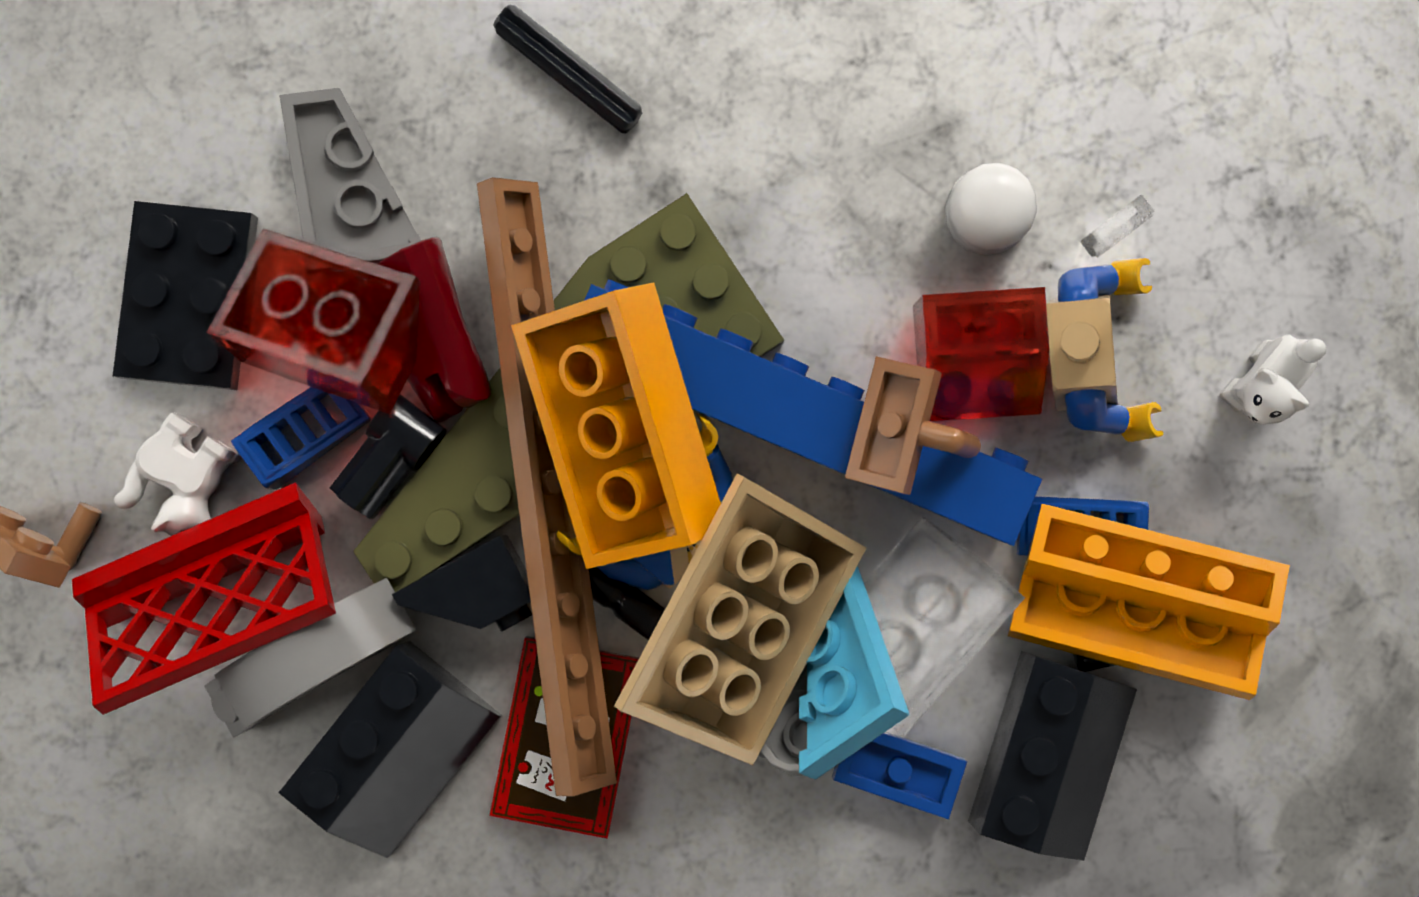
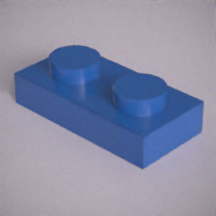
(905, 773)

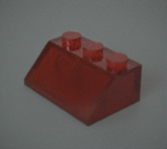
(322, 320)

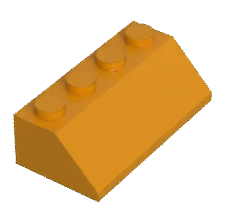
(619, 425)

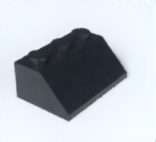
(390, 751)
(1051, 758)

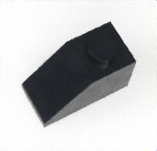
(475, 588)

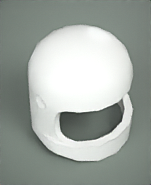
(990, 208)

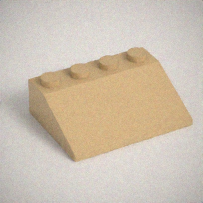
(741, 623)

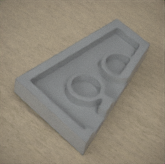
(339, 182)

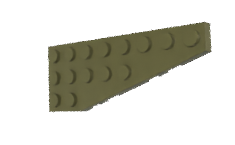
(469, 478)

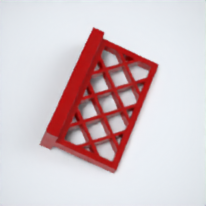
(195, 564)

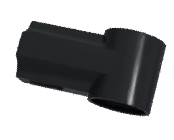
(393, 449)

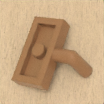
(897, 426)
(34, 556)

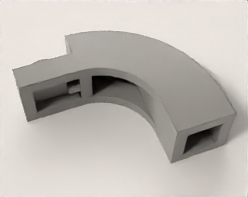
(307, 658)

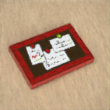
(525, 772)

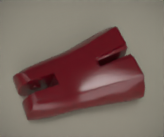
(447, 363)

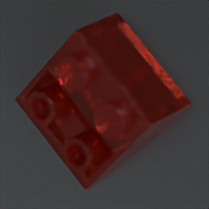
(987, 349)

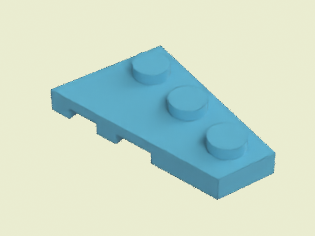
(849, 685)

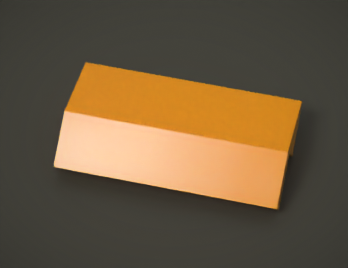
(1148, 601)

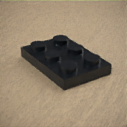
(173, 288)

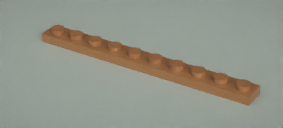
(555, 575)

